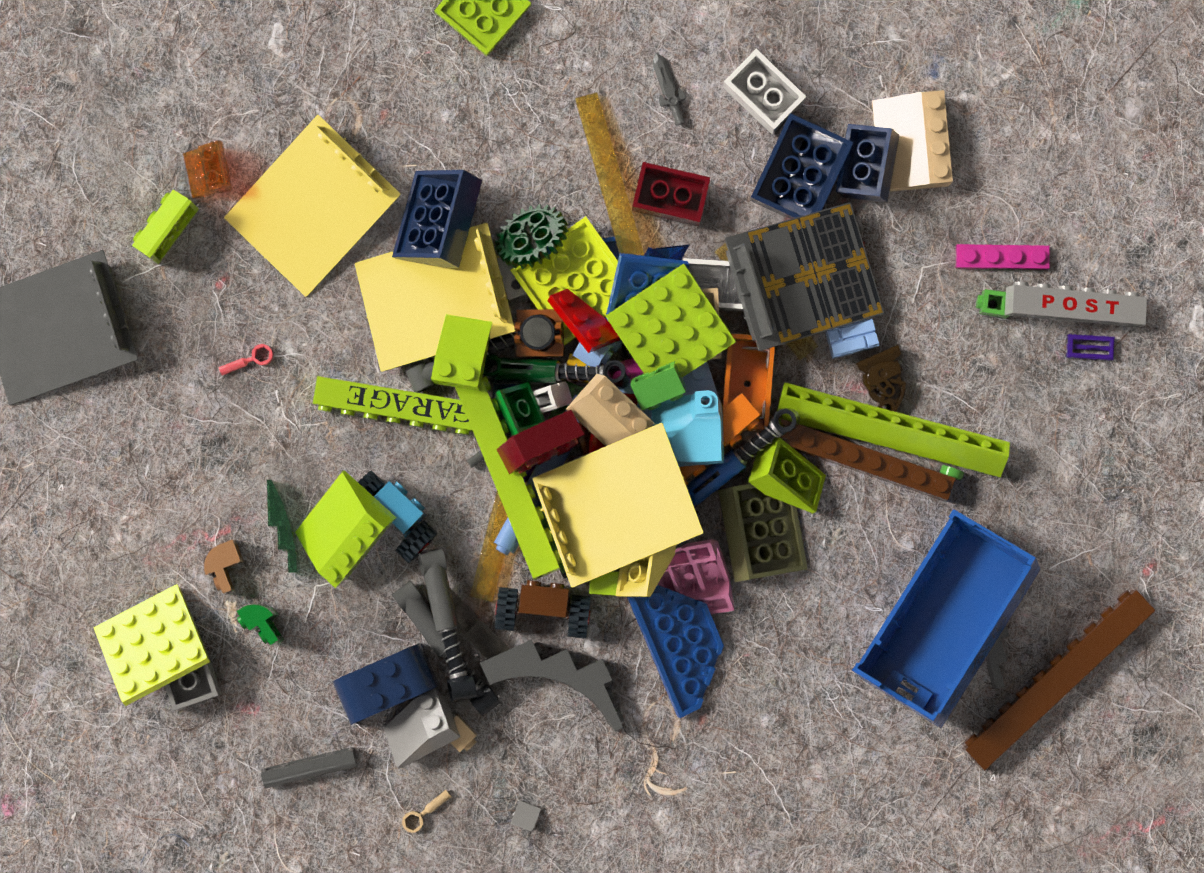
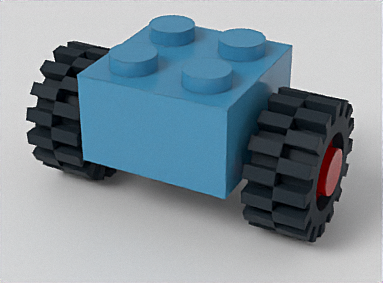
(408, 514)

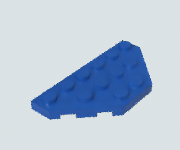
(681, 644)

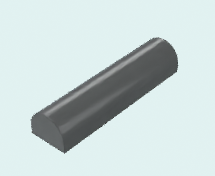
(309, 767)

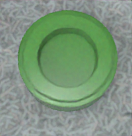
(957, 474)

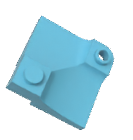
(693, 428)

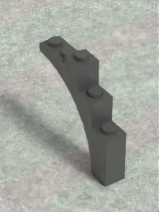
(588, 680)

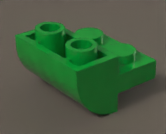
(260, 617)

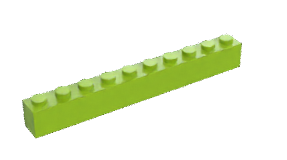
(895, 430)
(511, 488)

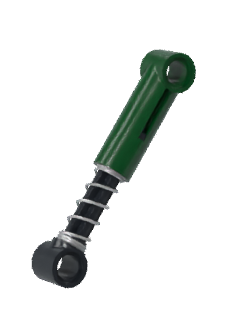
(550, 371)

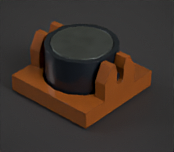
(539, 332)

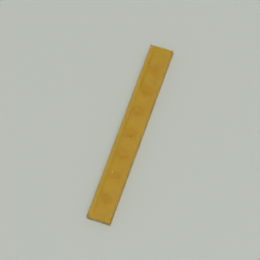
(608, 175)

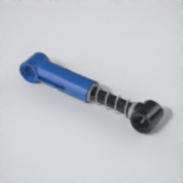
(737, 459)

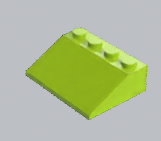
(343, 528)

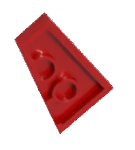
(583, 321)

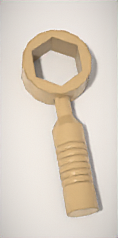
(429, 808)

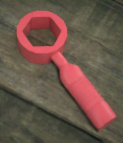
(240, 363)

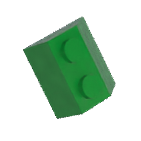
(519, 408)

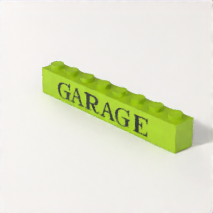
(391, 403)

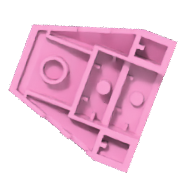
(700, 574)

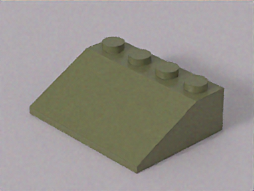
(761, 533)

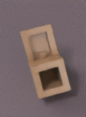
(217, 562)

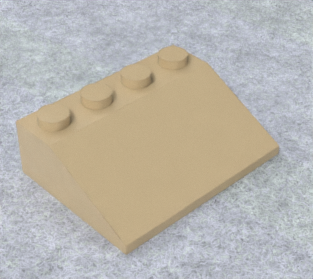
(923, 142)

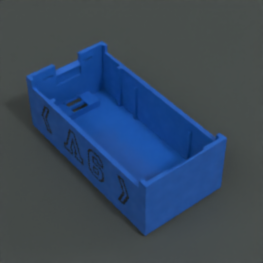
(948, 618)

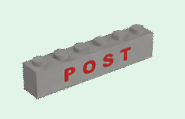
(1075, 305)

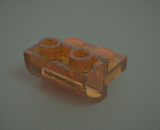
(208, 170)

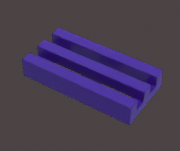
(1070, 346)

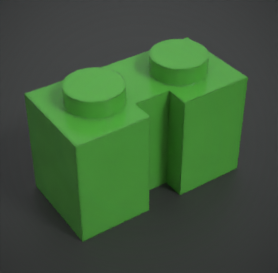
(658, 386)

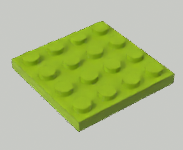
(671, 324)

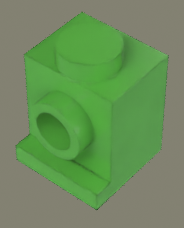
(992, 295)

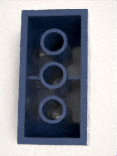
(385, 683)

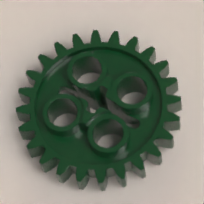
(547, 230)

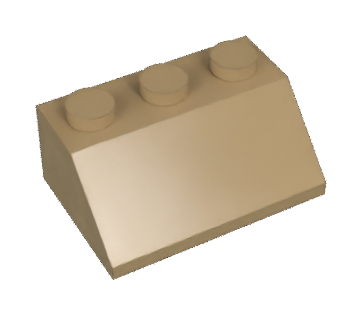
(608, 412)

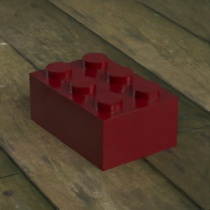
(670, 194)
(540, 443)

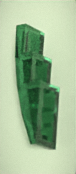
(279, 517)

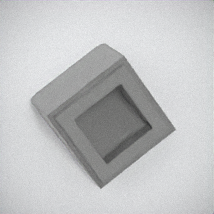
(525, 816)

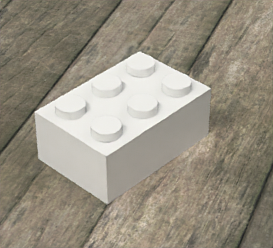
(764, 91)

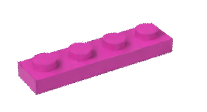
(1002, 256)

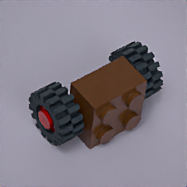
(543, 601)

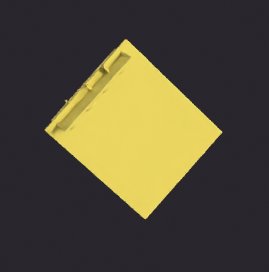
(312, 205)
(410, 299)
(617, 505)

